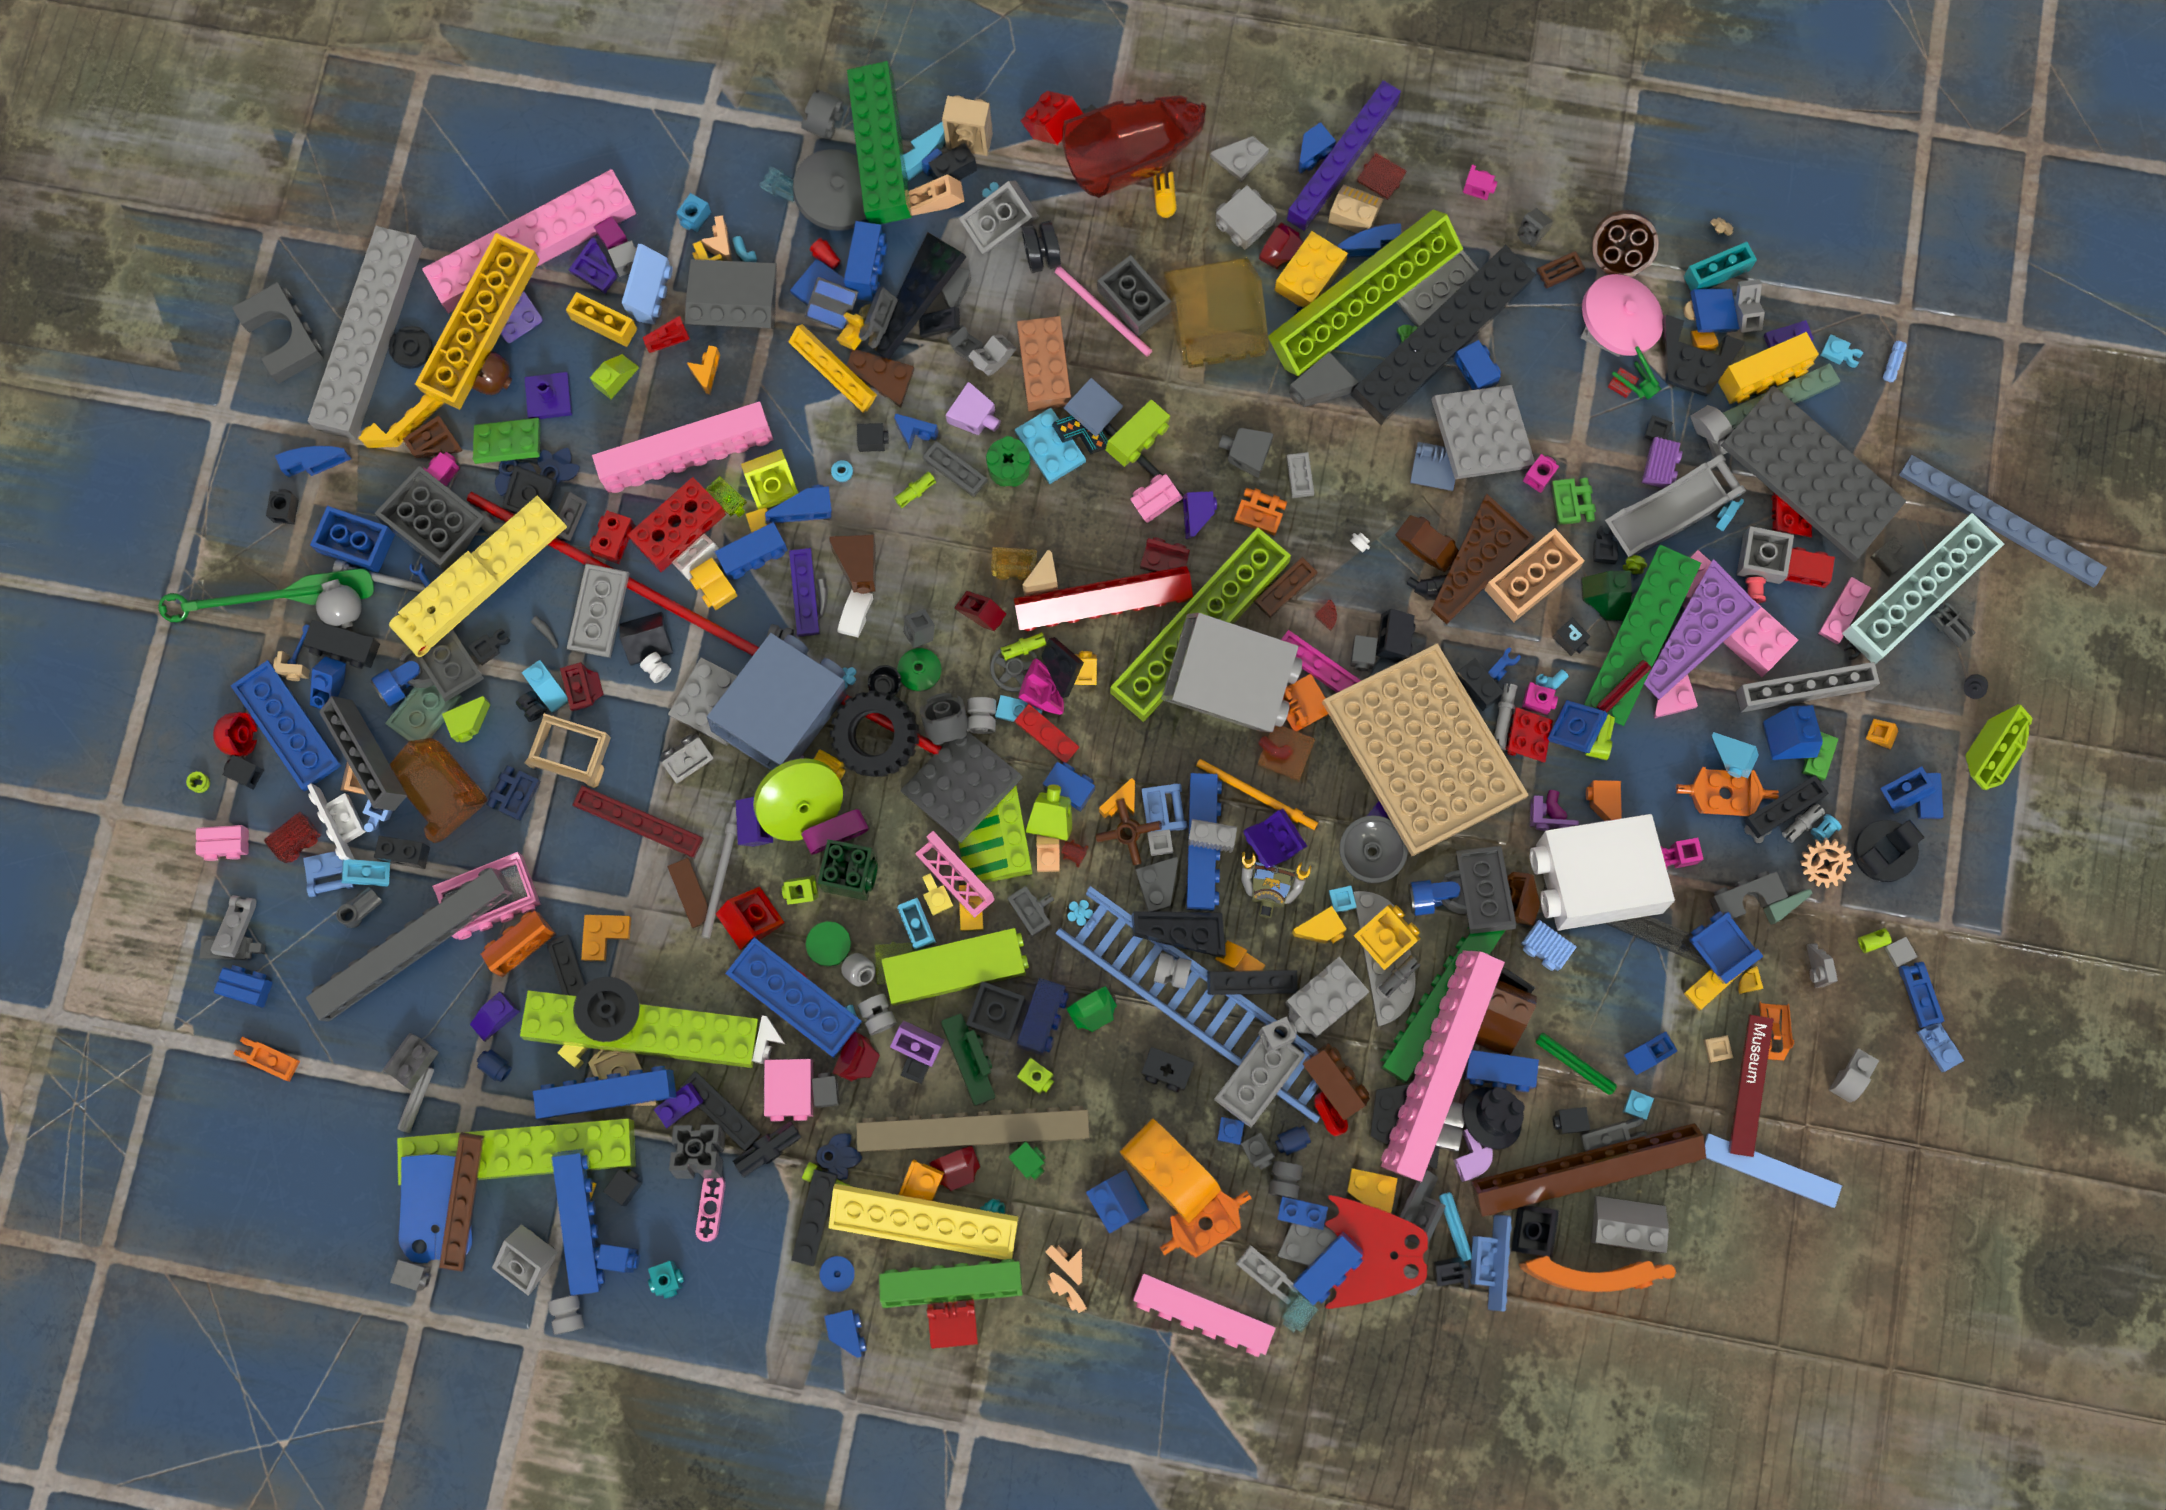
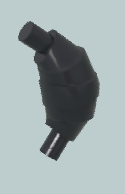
(1428, 587)

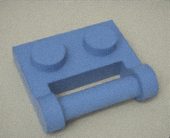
(1156, 807)
(321, 867)

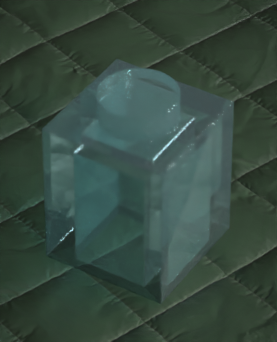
(1298, 1314)

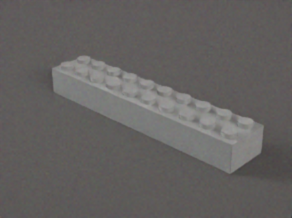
(365, 333)

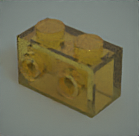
(1013, 562)

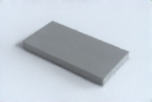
(1437, 288)
(598, 610)
(1258, 1080)

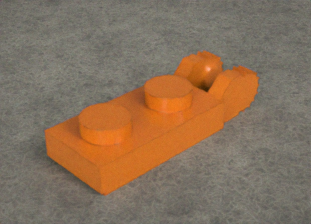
(269, 1059)

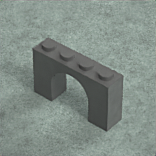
(300, 350)

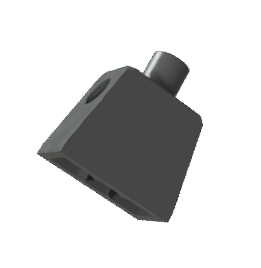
(1248, 449)

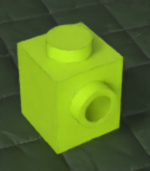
(1036, 1076)

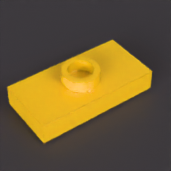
(967, 921)

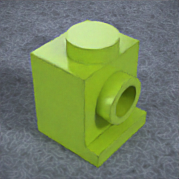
(793, 896)

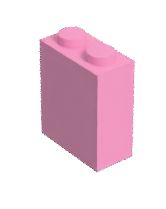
(788, 1089)

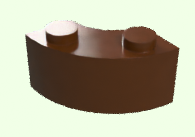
(1427, 543)

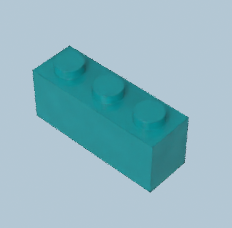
(1720, 267)

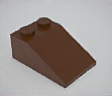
(1505, 1018)

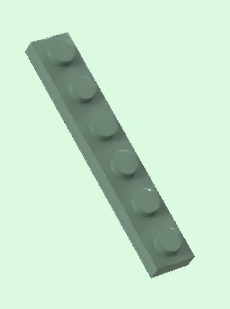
(1795, 390)

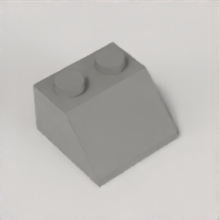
(524, 1259)

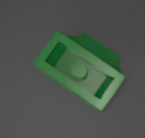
(1093, 1010)

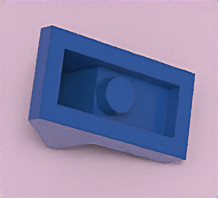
(910, 427)

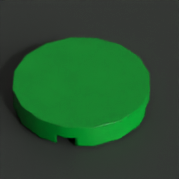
(828, 944)

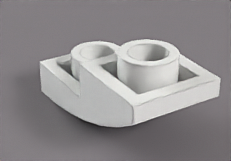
(854, 613)

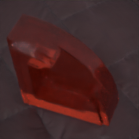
(1327, 615)

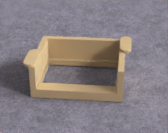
(594, 771)

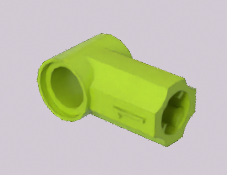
(1603, 745)

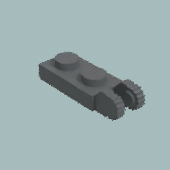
(878, 316)
(1611, 1134)

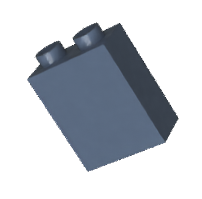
(778, 702)

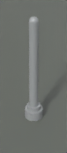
(340, 565)

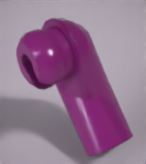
(1553, 808)

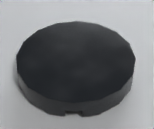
(410, 347)

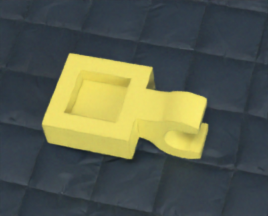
(936, 897)

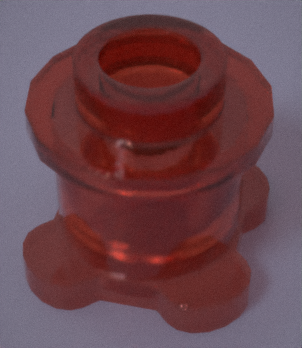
(1074, 852)

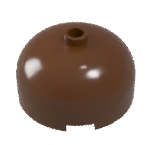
(1627, 255)

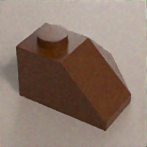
(1524, 897)

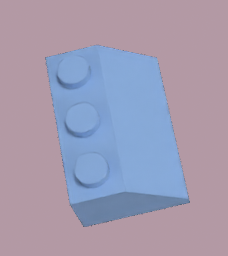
(646, 285)

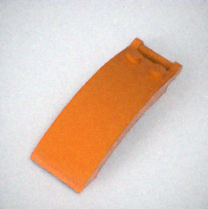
(1633, 1275)

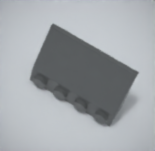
(731, 294)
(431, 519)

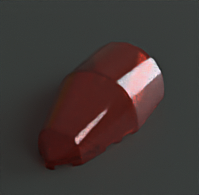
(1129, 141)

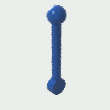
(292, 661)

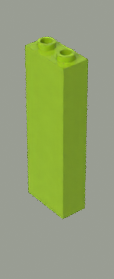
(954, 966)

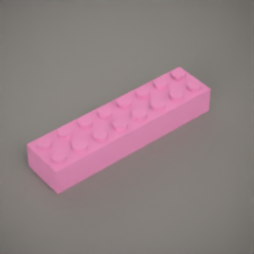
(683, 448)

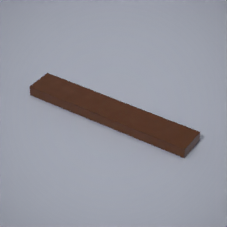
(461, 1201)

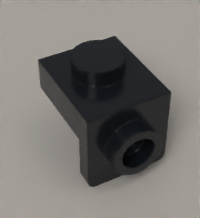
(1452, 1272)

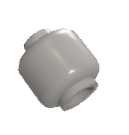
(858, 969)

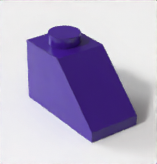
(1197, 509)
(494, 1015)

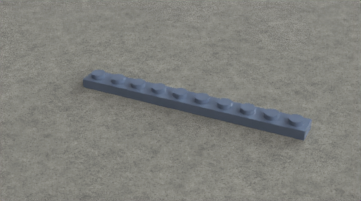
(2003, 521)

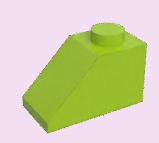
(613, 375)
(466, 719)

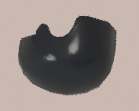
(884, 679)

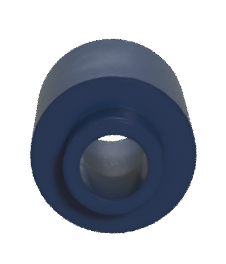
(494, 1065)
(1292, 1140)

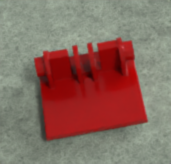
(1788, 519)
(1529, 735)
(952, 1324)

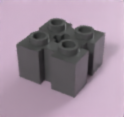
(705, 1162)

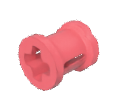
(1756, 588)

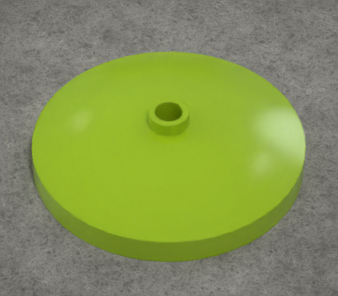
(797, 798)

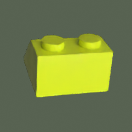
(769, 479)

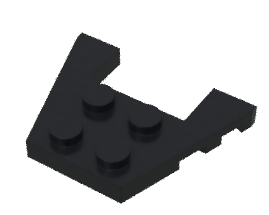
(1693, 367)
(1385, 1116)

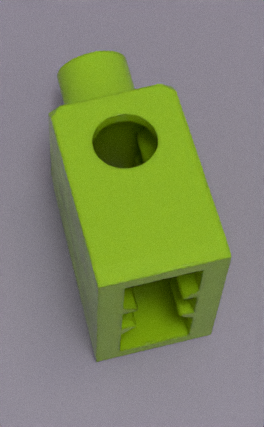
(1051, 815)

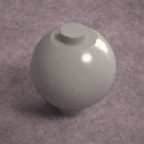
(338, 605)

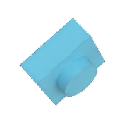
(1342, 899)
(1638, 1105)

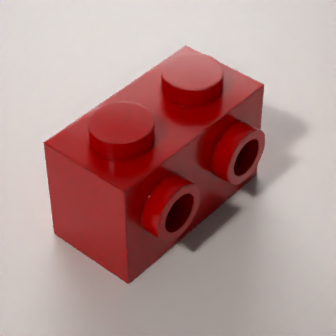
(611, 537)

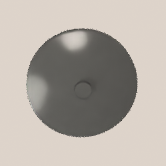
(830, 189)

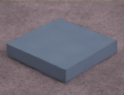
(1093, 407)

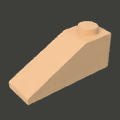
(936, 195)

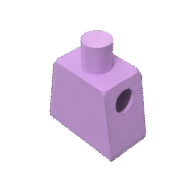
(972, 411)

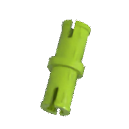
(915, 489)
(1023, 646)

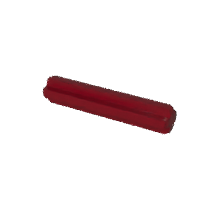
(1624, 686)

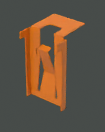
(1786, 1031)

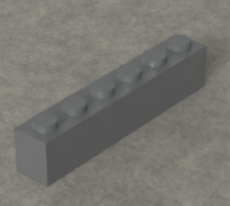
(363, 753)

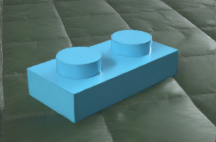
(365, 872)

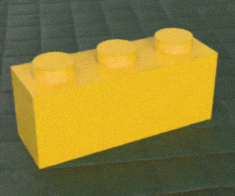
(601, 319)

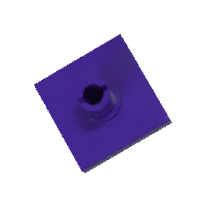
(548, 396)

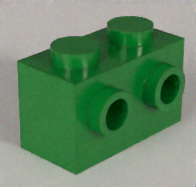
(1028, 1161)

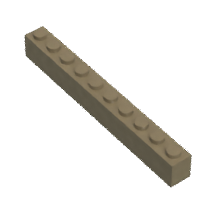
(973, 1130)

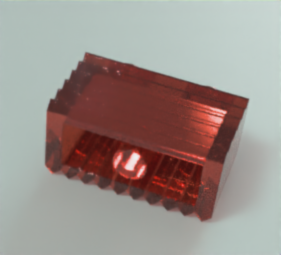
(292, 838)

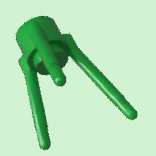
(1649, 386)

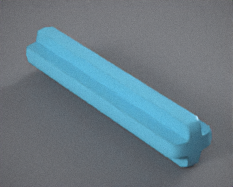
(1455, 1226)

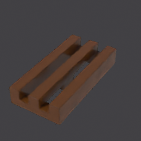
(1545, 277)

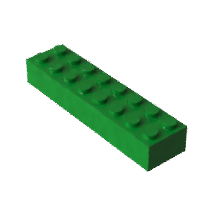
(879, 143)

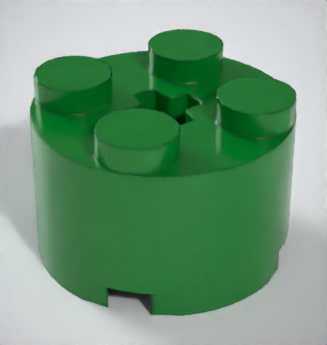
(1010, 473)

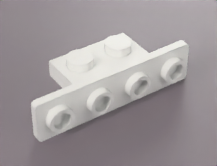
(339, 818)

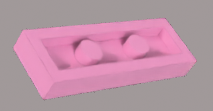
(1844, 610)

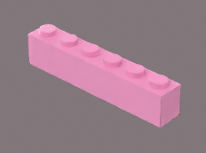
(1203, 1314)

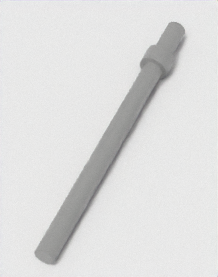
(731, 832)

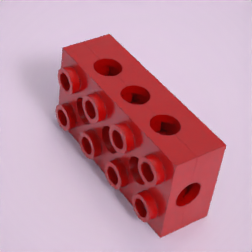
(672, 511)

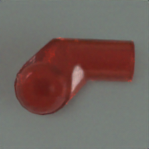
(1274, 750)

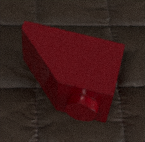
(981, 610)

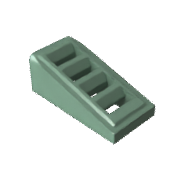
(1780, 909)

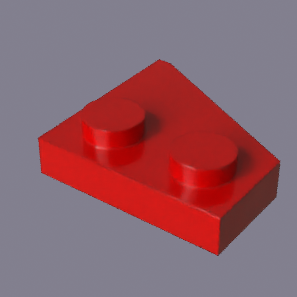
(666, 335)

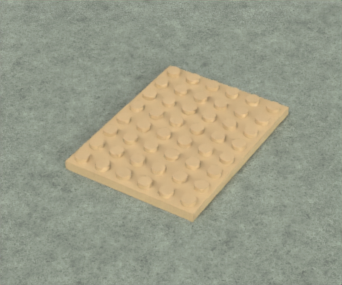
(1425, 749)

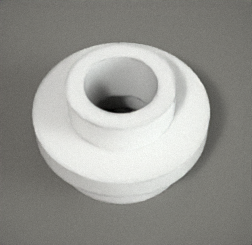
(1360, 542)

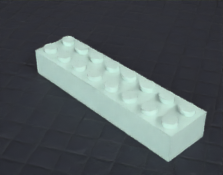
(1923, 589)

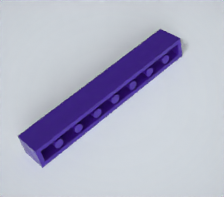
(1343, 155)

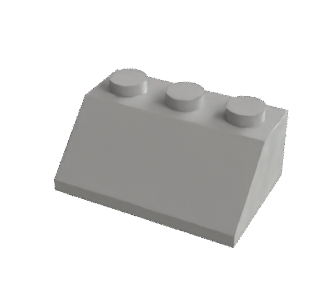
(1630, 1225)

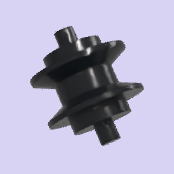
(1976, 686)

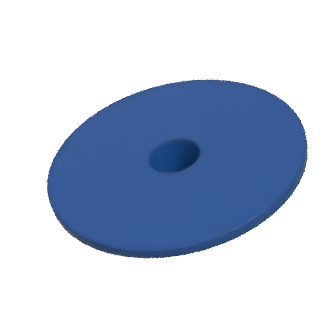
(837, 1274)

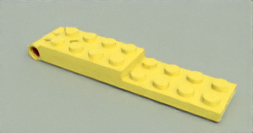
(475, 577)

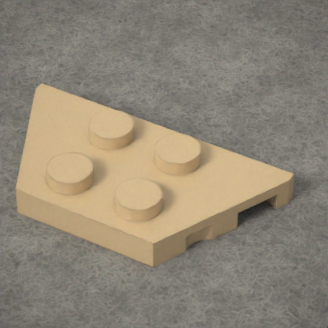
(612, 1062)

